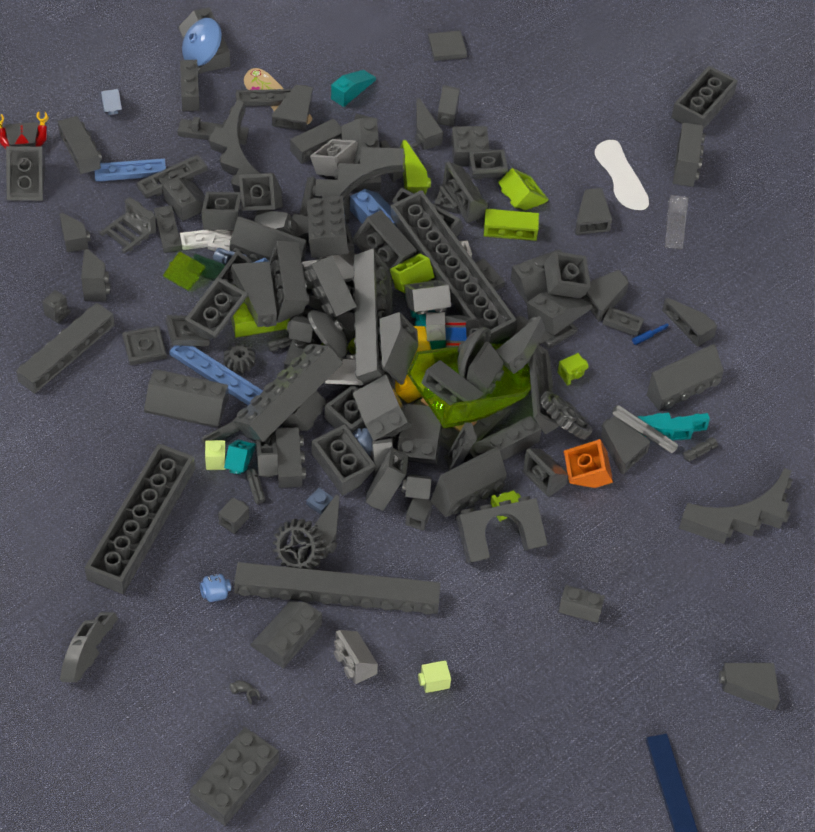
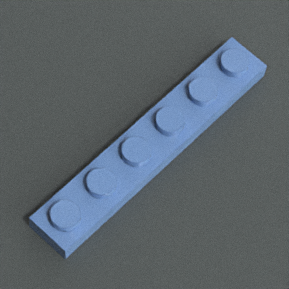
(215, 372)

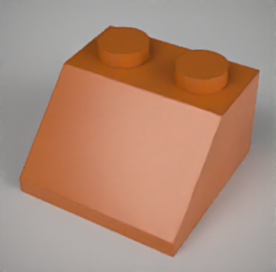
(588, 465)

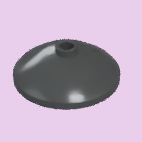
(329, 331)
(470, 348)

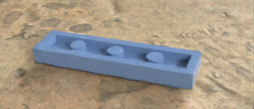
(129, 169)

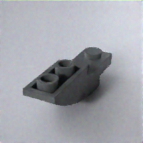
(83, 648)

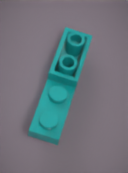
(679, 427)

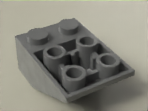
(397, 345)

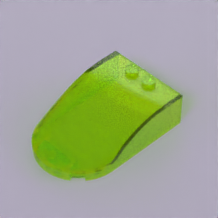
(507, 390)

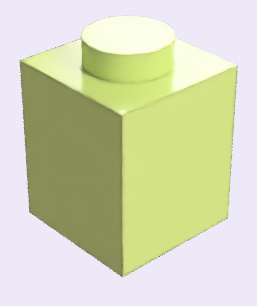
(215, 454)
(435, 676)

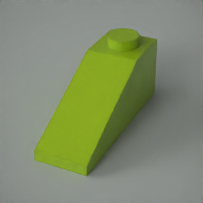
(414, 173)

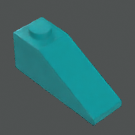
(350, 86)

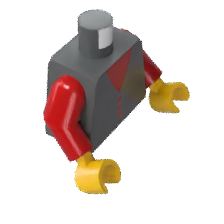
(24, 133)

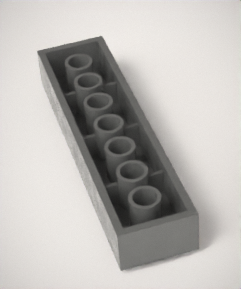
(373, 302)
(140, 519)

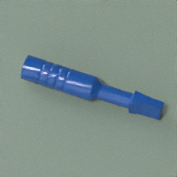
(640, 338)

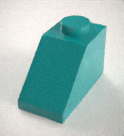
(239, 456)

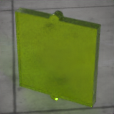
(184, 271)

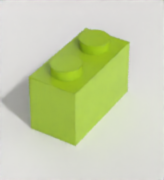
(412, 271)

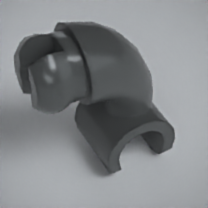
(242, 686)

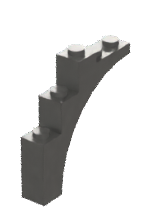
(228, 143)
(371, 163)
(745, 518)

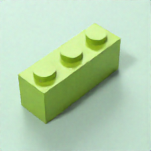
(511, 224)

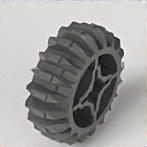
(297, 537)

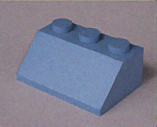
(367, 203)

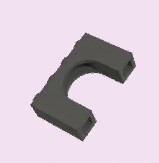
(523, 513)

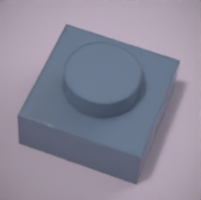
(319, 500)

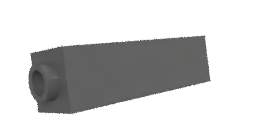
(257, 282)

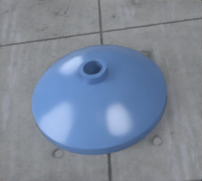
(202, 41)

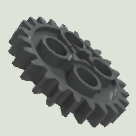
(565, 415)

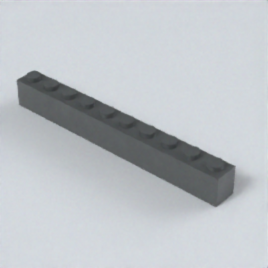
(337, 588)

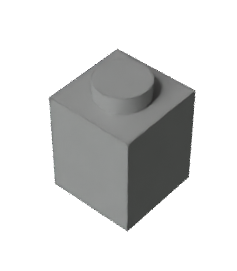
(435, 326)

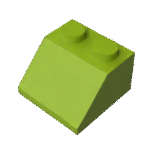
(522, 190)

